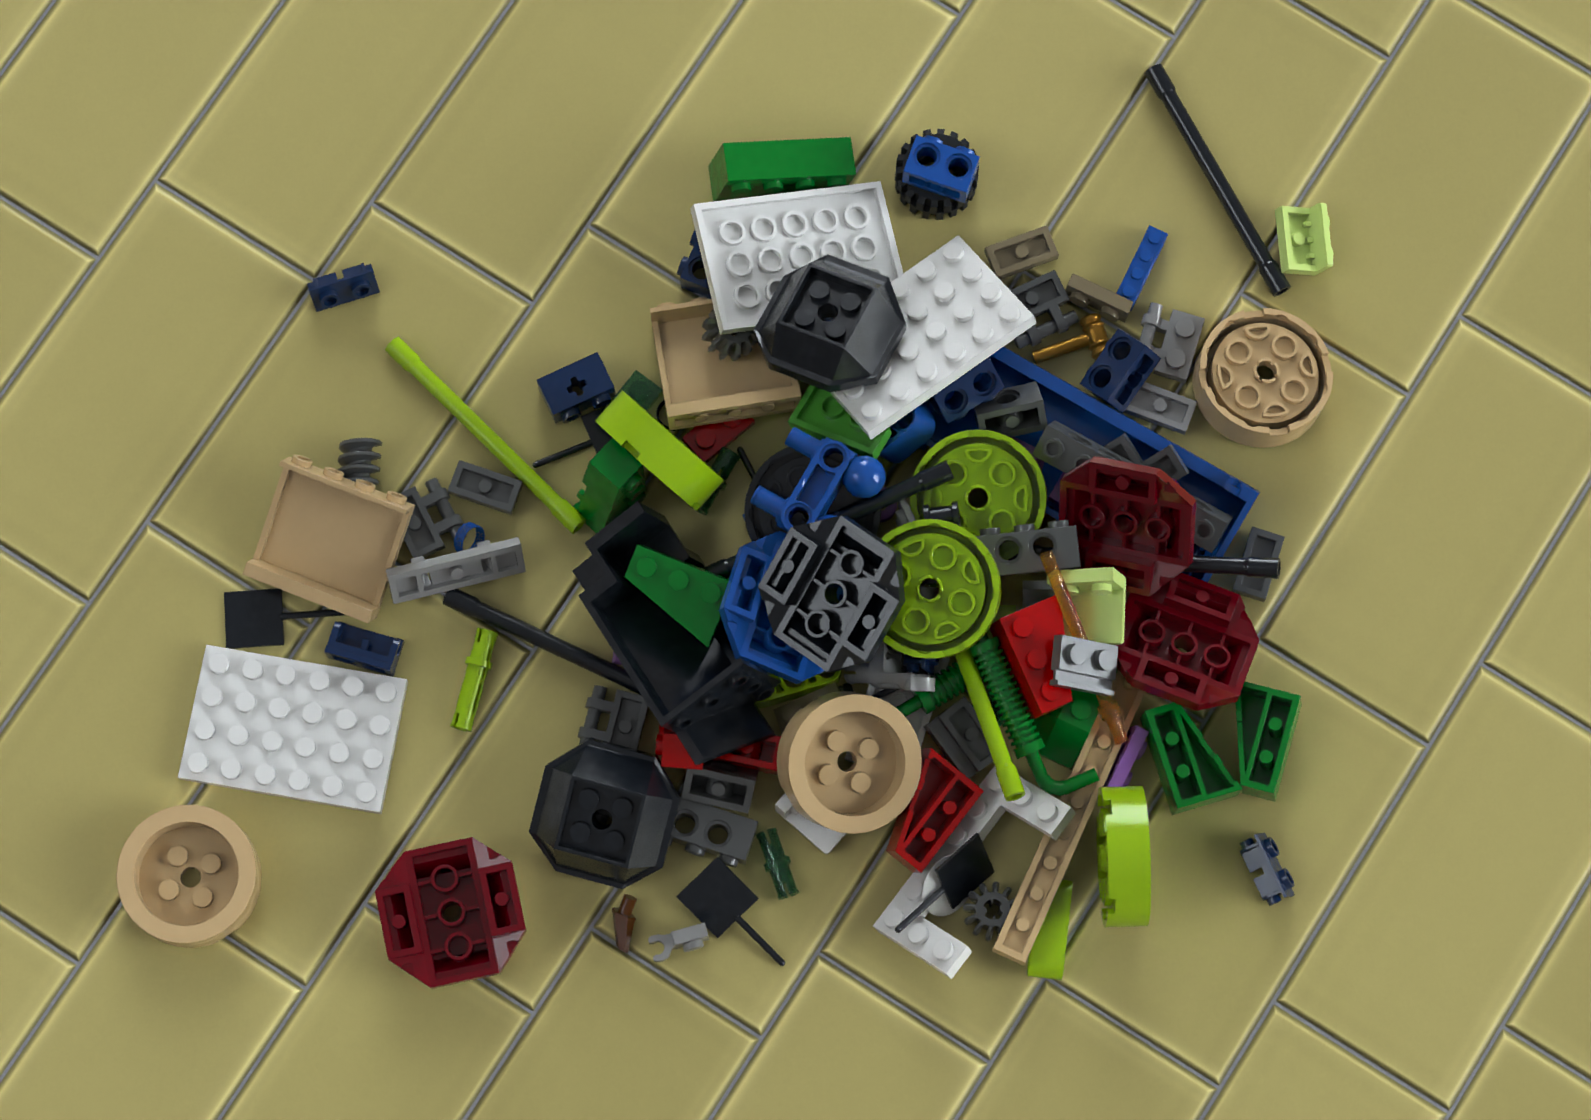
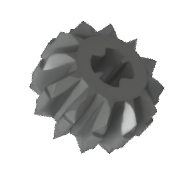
(727, 343)
(980, 911)

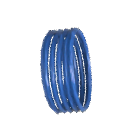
(479, 534)

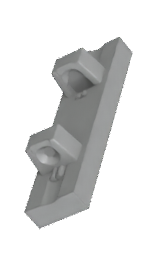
(455, 570)

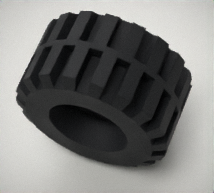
(924, 200)

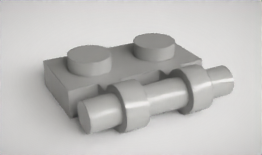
(1179, 343)

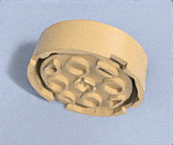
(1255, 409)
(883, 756)
(163, 851)

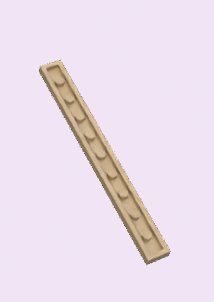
(1054, 856)

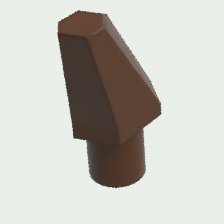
(624, 922)

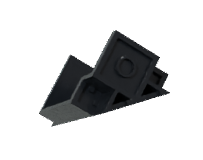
(688, 686)

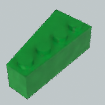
(780, 167)

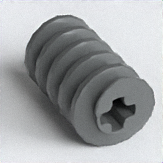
(358, 458)

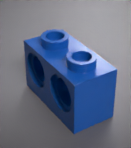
(937, 177)

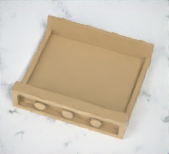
(701, 386)
(330, 538)

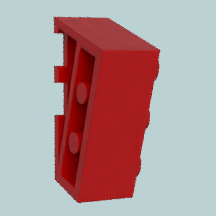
(1028, 645)
(933, 813)

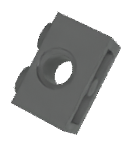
(1013, 411)
(721, 785)

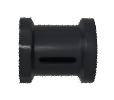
(946, 513)

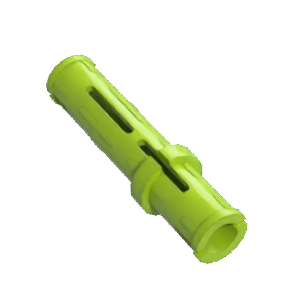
(477, 667)

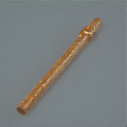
(1107, 708)

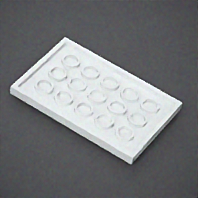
(762, 238)
(953, 322)
(293, 729)

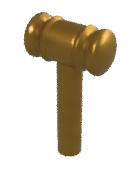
(1094, 337)

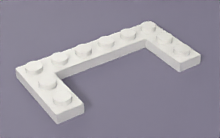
(923, 937)

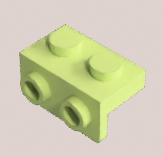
(1304, 239)

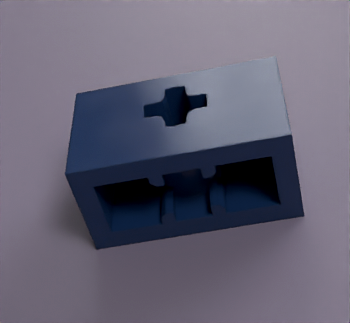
(585, 373)

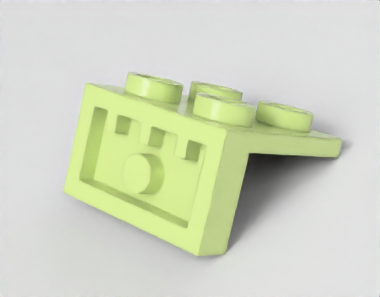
(1099, 602)

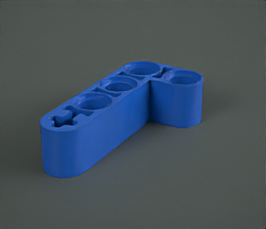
(909, 434)

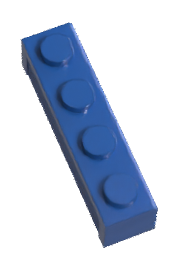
(1142, 264)

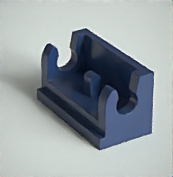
(364, 648)

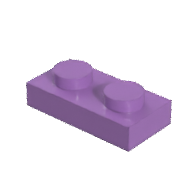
(1128, 753)

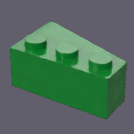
(613, 485)
(680, 589)
(1264, 733)
(1184, 760)

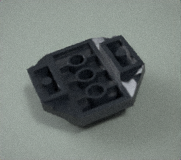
(838, 351)
(804, 586)
(612, 779)

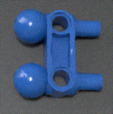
(819, 483)

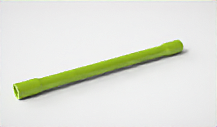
(559, 507)
(1005, 769)

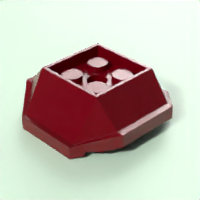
(1144, 550)
(1203, 622)
(414, 903)

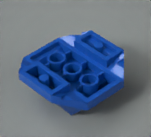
(747, 618)

